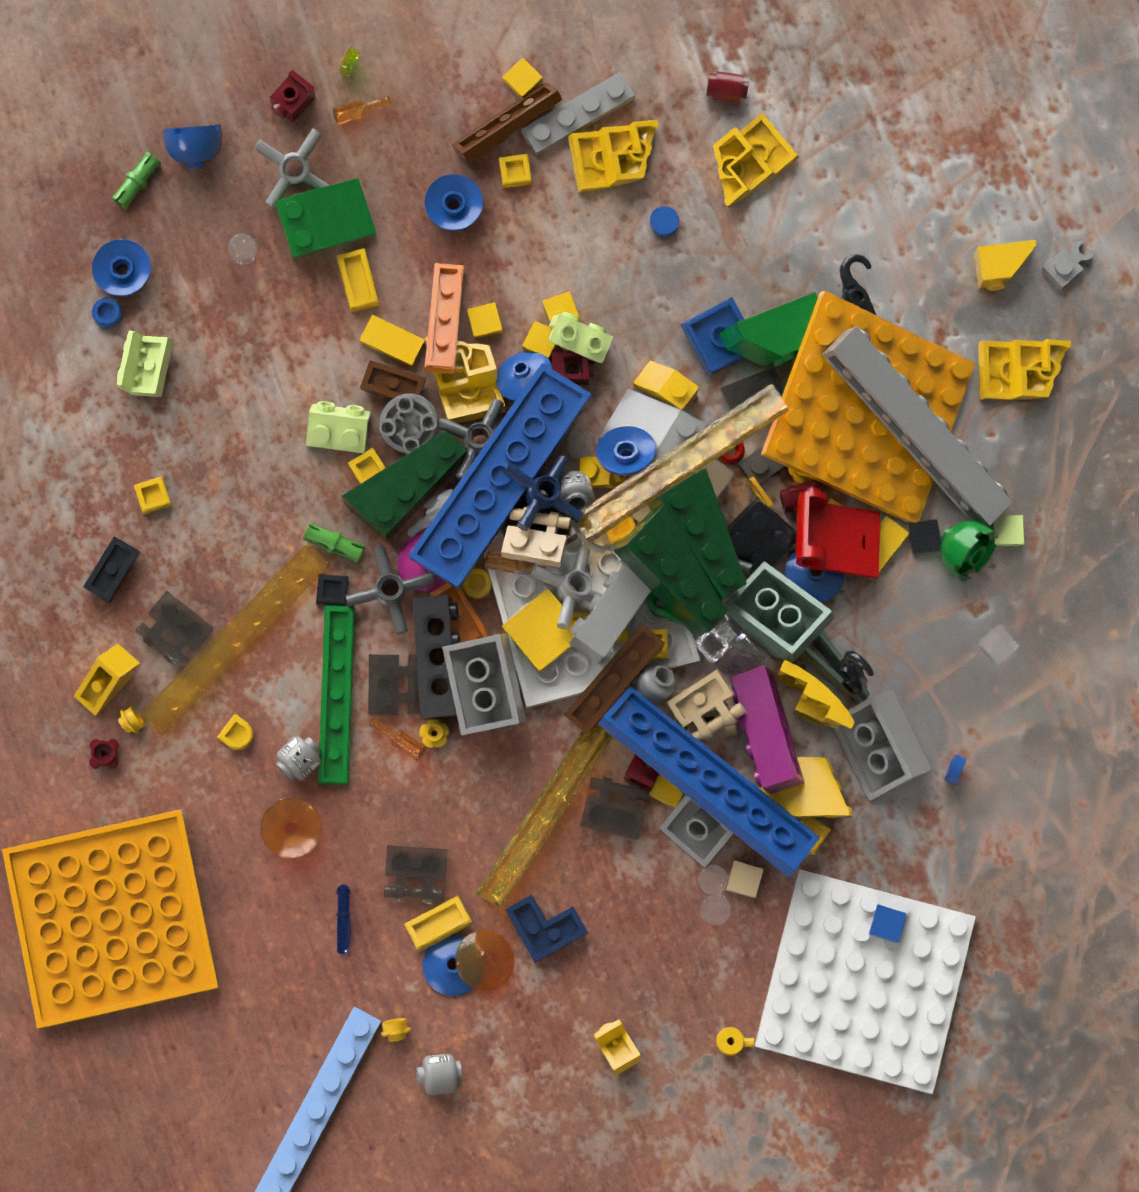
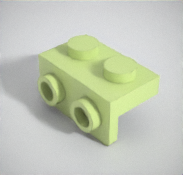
(579, 338)
(144, 364)
(337, 427)

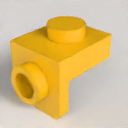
(598, 475)
(617, 1047)

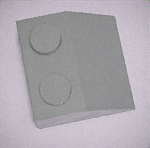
(696, 831)

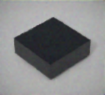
(924, 536)
(332, 590)

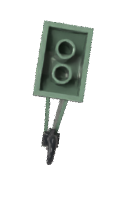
(787, 621)

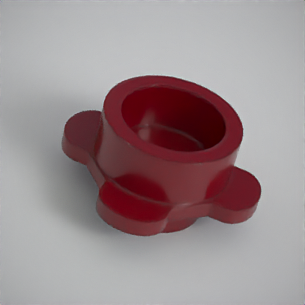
(98, 747)

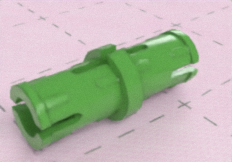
(136, 180)
(333, 542)

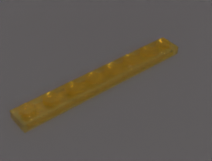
(681, 463)
(234, 639)
(544, 815)

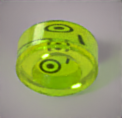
(349, 61)

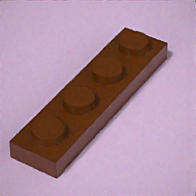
(506, 122)
(614, 678)

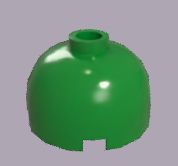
(967, 547)

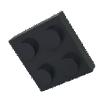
(760, 534)

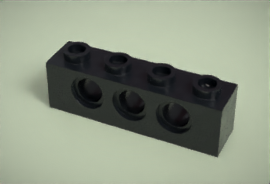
(425, 612)

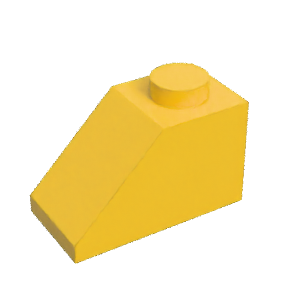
(1000, 263)
(666, 386)
(106, 678)

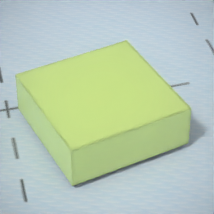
(1009, 531)

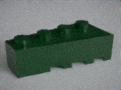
(403, 487)
(704, 528)
(671, 571)

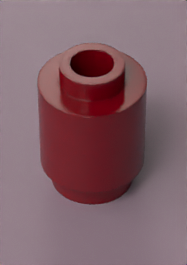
(727, 87)
(789, 496)

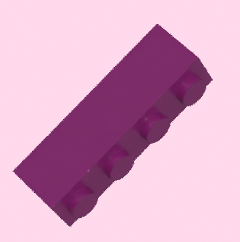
(767, 730)

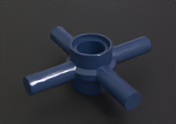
(536, 500)

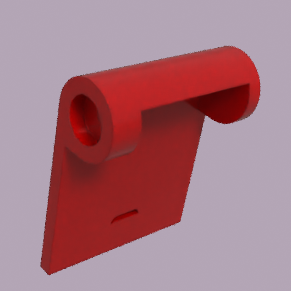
(836, 536)

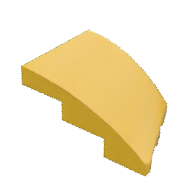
(611, 155)
(751, 158)
(1019, 368)
(473, 385)
(816, 702)
(817, 796)

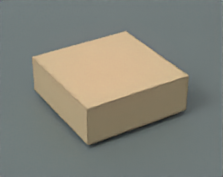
(744, 879)

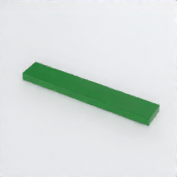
(336, 695)

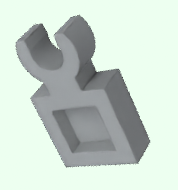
(1065, 266)

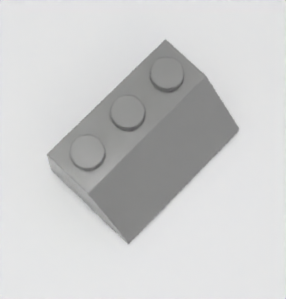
(484, 684)
(882, 746)

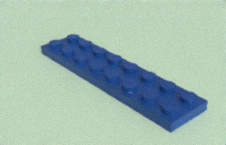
(487, 495)
(709, 781)

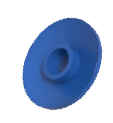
(453, 189)
(116, 255)
(510, 380)
(628, 442)
(821, 587)
(436, 970)

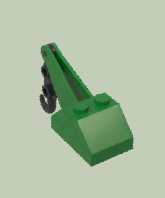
(778, 332)

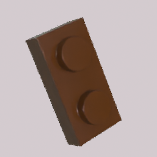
(390, 381)

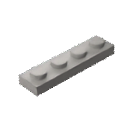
(578, 113)

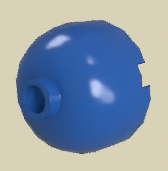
(193, 144)

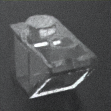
(728, 648)

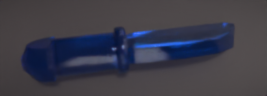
(343, 921)

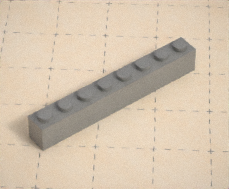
(916, 426)
(623, 596)

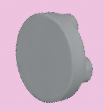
(408, 422)

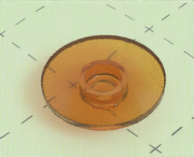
(288, 812)
(472, 964)

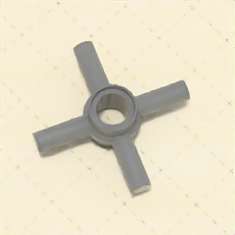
(282, 160)
(564, 591)

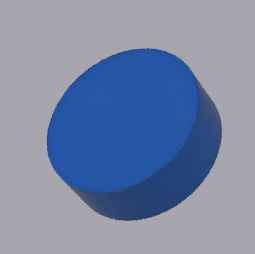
(664, 221)
(107, 313)
(955, 769)

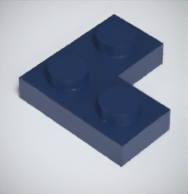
(544, 936)

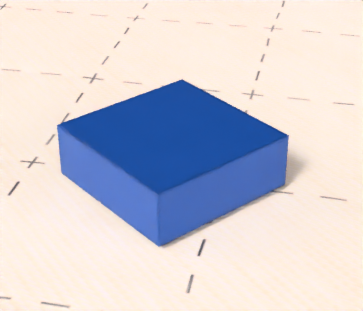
(887, 923)

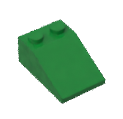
(325, 218)

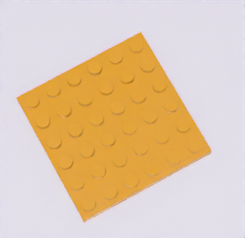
(837, 436)
(110, 919)

